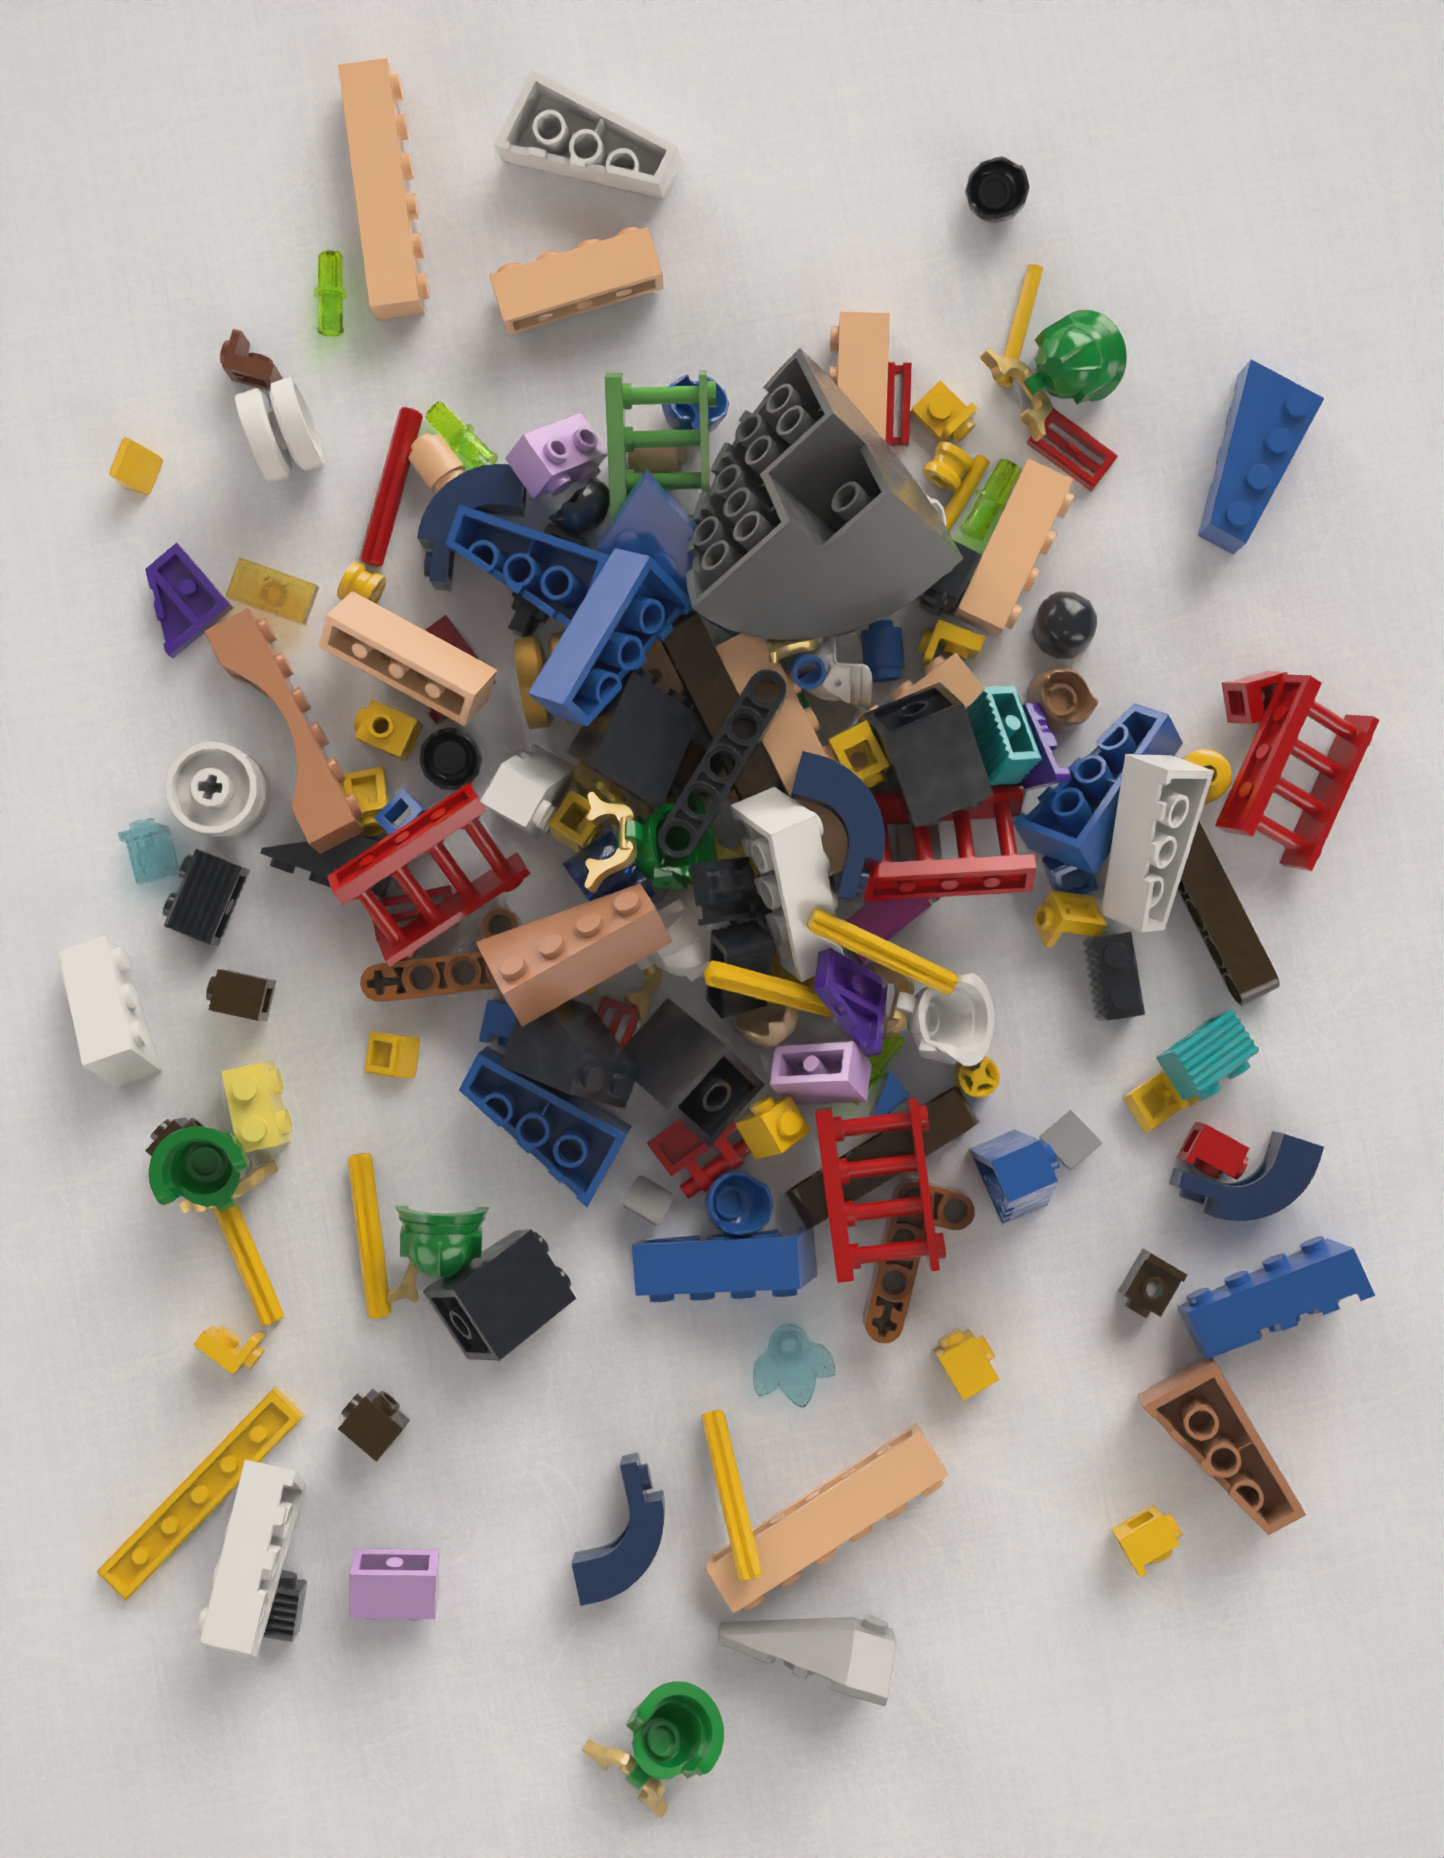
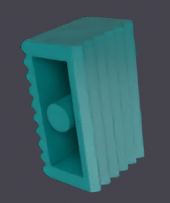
(1003, 735)
(1208, 1055)

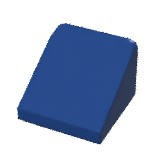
(1068, 878)
(889, 1096)

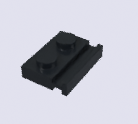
(723, 889)

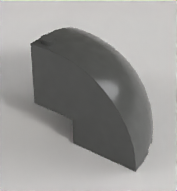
(811, 519)

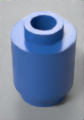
(883, 651)

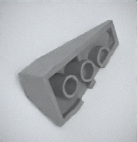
(843, 1649)

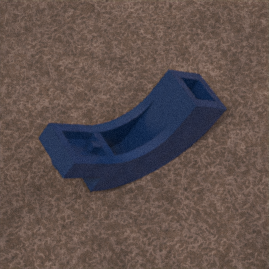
(487, 489)
(849, 799)
(1272, 1187)
(618, 1565)

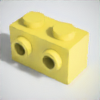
(257, 1106)

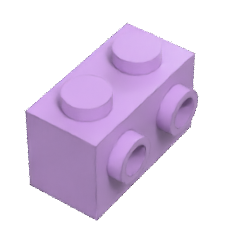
(557, 456)
(821, 1073)
(393, 1584)

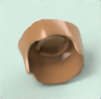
(1063, 698)

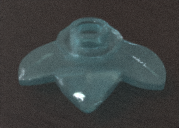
(792, 1370)

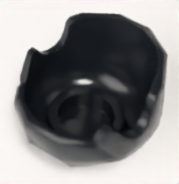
(997, 189)
(584, 509)
(1064, 625)
(450, 758)

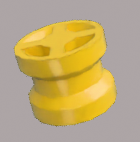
(947, 466)
(362, 583)
(984, 1078)

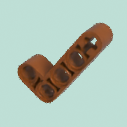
(442, 968)
(874, 1308)

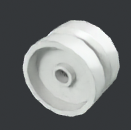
(276, 431)
(193, 784)

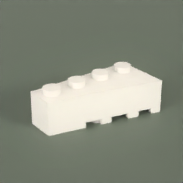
(581, 140)
(1152, 837)
(793, 873)
(251, 1558)

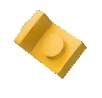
(944, 414)
(952, 639)
(372, 792)
(1068, 914)
(223, 1348)

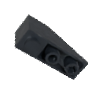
(304, 856)

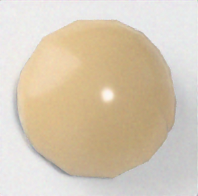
(768, 1024)

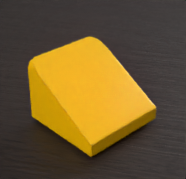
(135, 467)
(392, 1055)

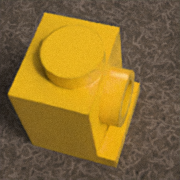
(860, 740)
(571, 824)
(1147, 1538)

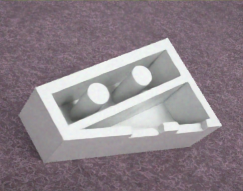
(528, 789)
(107, 1012)

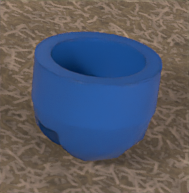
(811, 678)

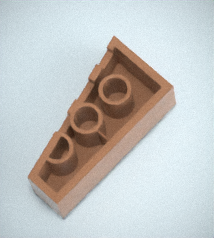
(572, 950)
(1216, 1431)

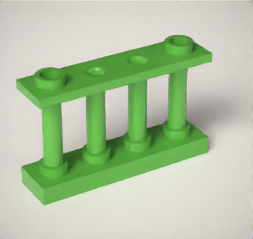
(623, 440)

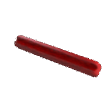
(390, 487)

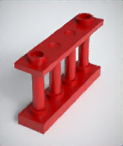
(1267, 758)
(427, 835)
(958, 876)
(845, 1214)

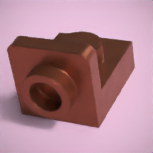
(252, 370)

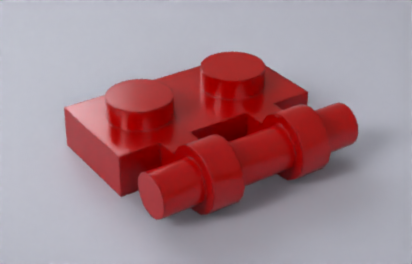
(679, 1148)

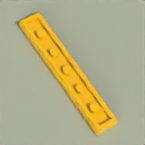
(199, 1494)

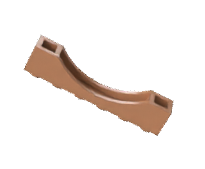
(319, 799)

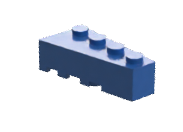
(1258, 444)
(529, 562)
(608, 636)
(1079, 815)
(557, 1128)

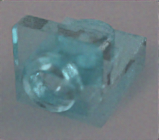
(150, 850)

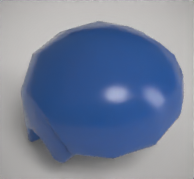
(688, 415)
(738, 1204)

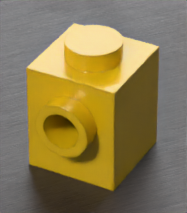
(387, 730)
(772, 1126)
(967, 1361)

